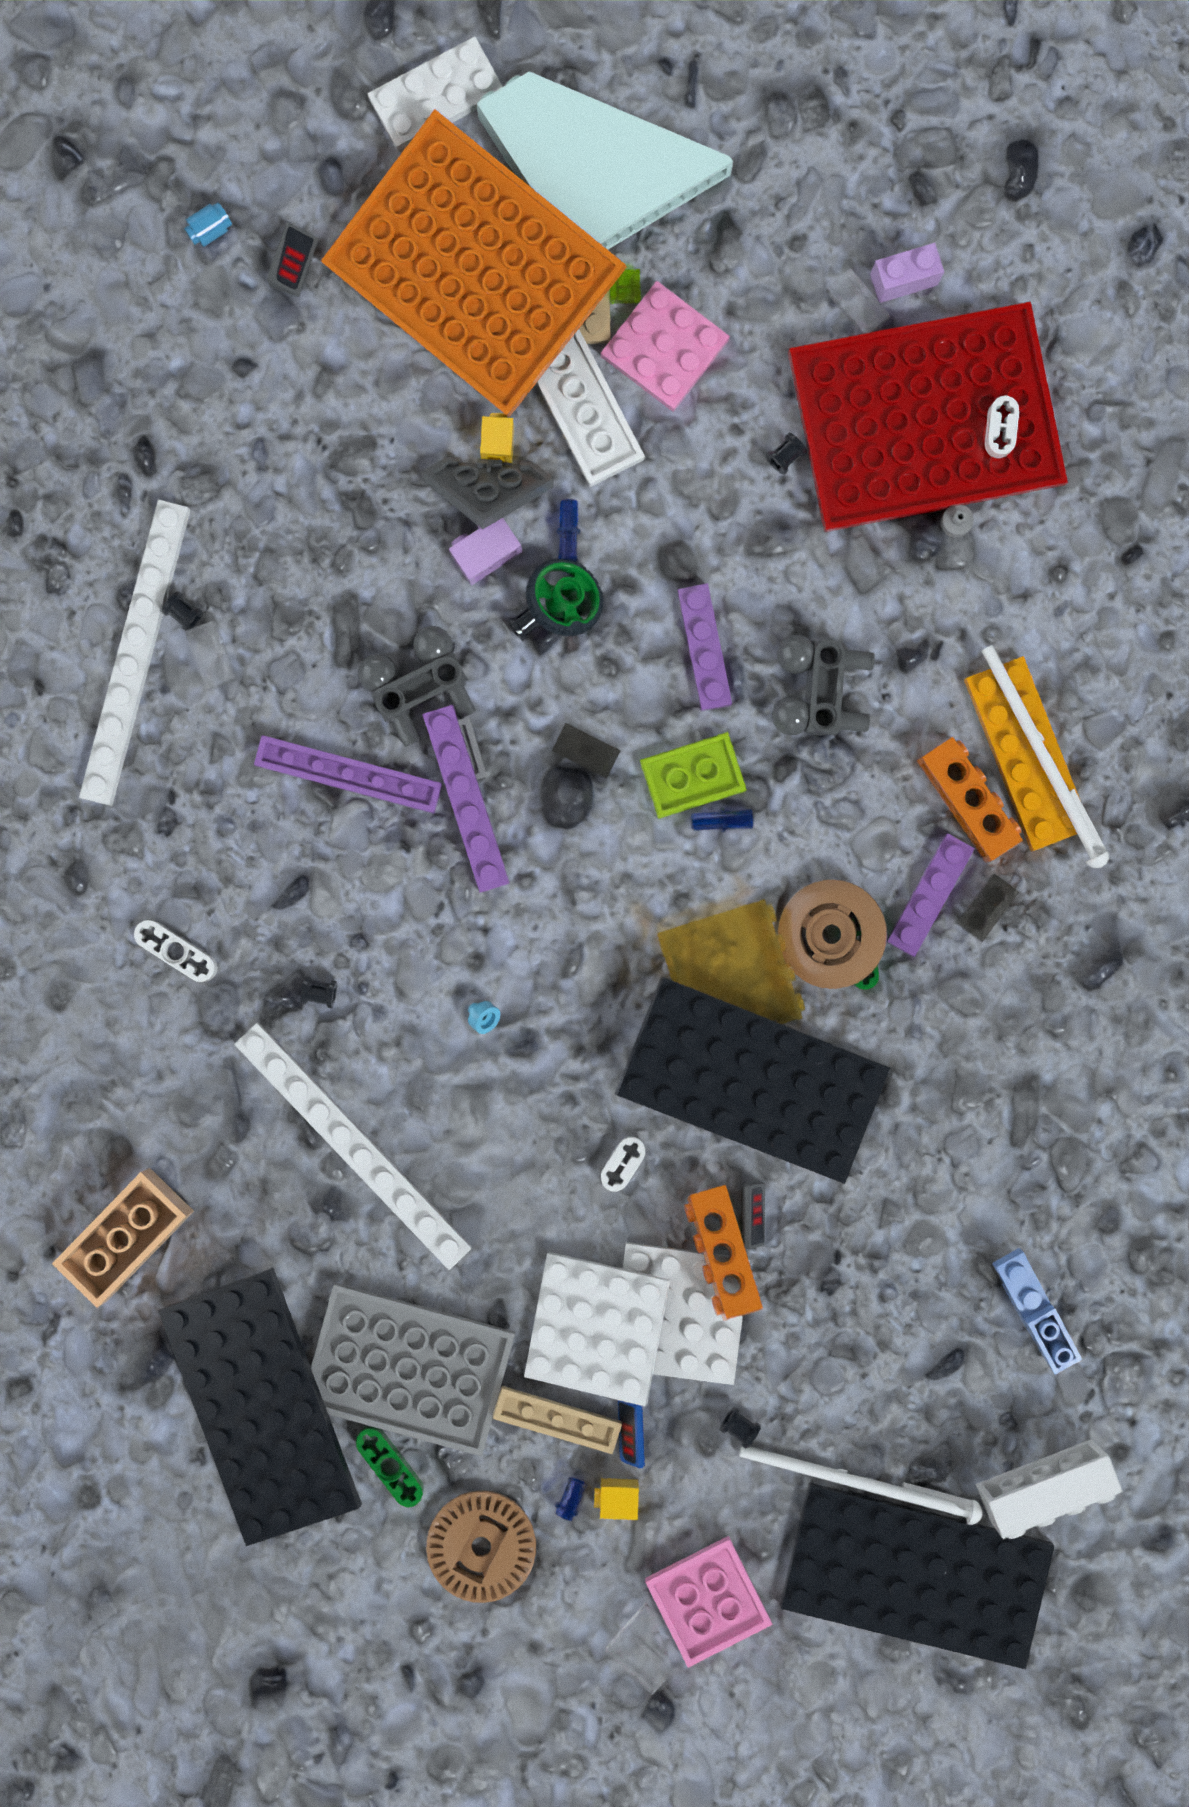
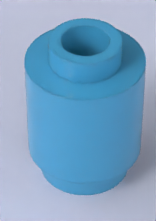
(207, 224)

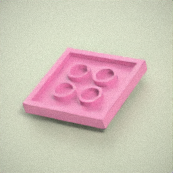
(664, 346)
(708, 1601)

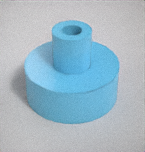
(483, 1016)

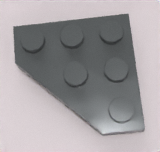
(487, 488)

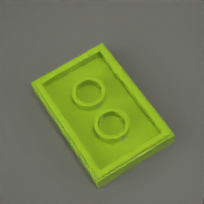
(693, 775)

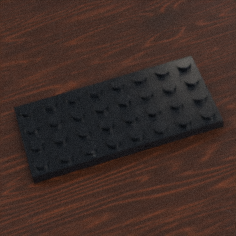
(752, 1080)
(260, 1407)
(916, 1576)

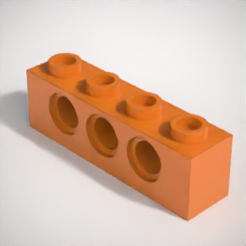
(953, 794)
(718, 1203)

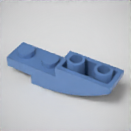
(1036, 1311)

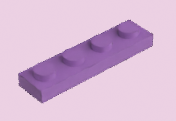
(704, 647)
(930, 895)

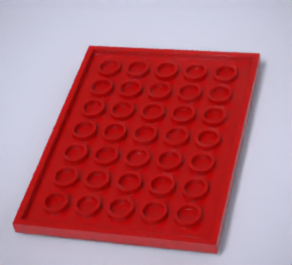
(904, 413)

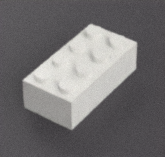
(1049, 1489)

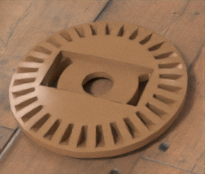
(848, 959)
(502, 1567)

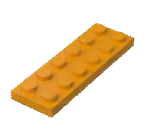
(1026, 782)

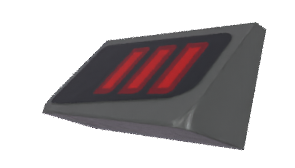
(292, 260)
(753, 1214)

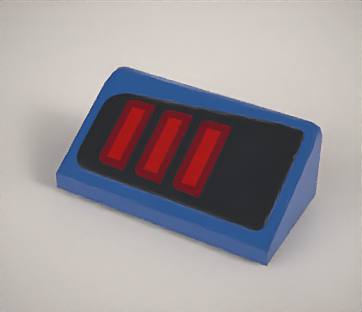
(631, 1434)

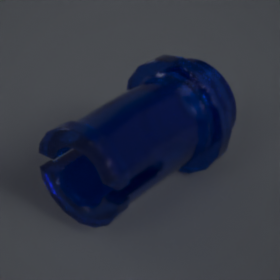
(570, 1499)

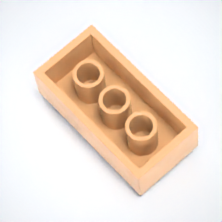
(123, 1237)

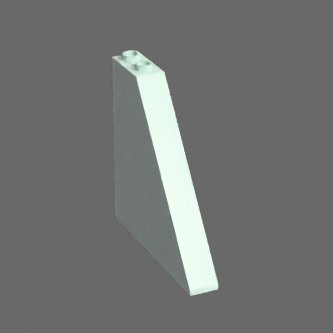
(596, 160)

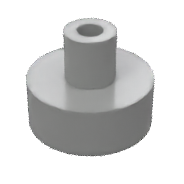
(957, 527)

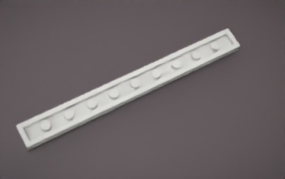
(135, 653)
(353, 1146)

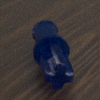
(568, 529)
(722, 820)

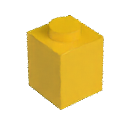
(497, 437)
(617, 1498)

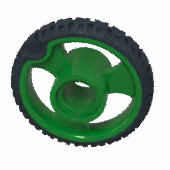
(572, 588)

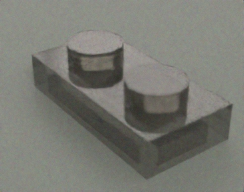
(586, 751)
(987, 907)

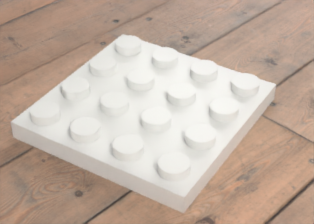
(597, 1328)
(692, 1337)

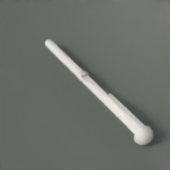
(1069, 799)
(910, 1493)

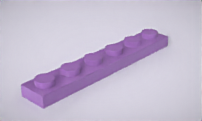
(348, 774)
(466, 798)

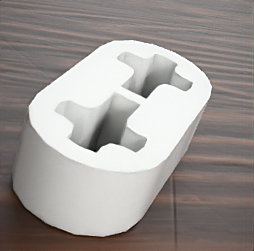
(1009, 427)
(629, 1167)

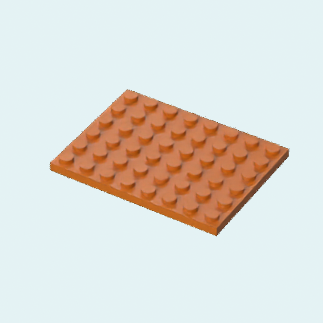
(473, 263)

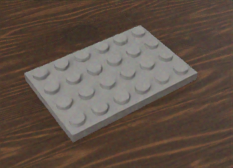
(410, 1368)

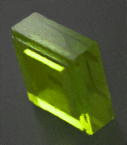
(626, 288)

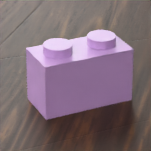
(907, 272)
(485, 550)

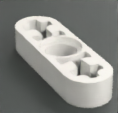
(161, 931)

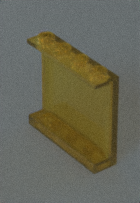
(736, 961)

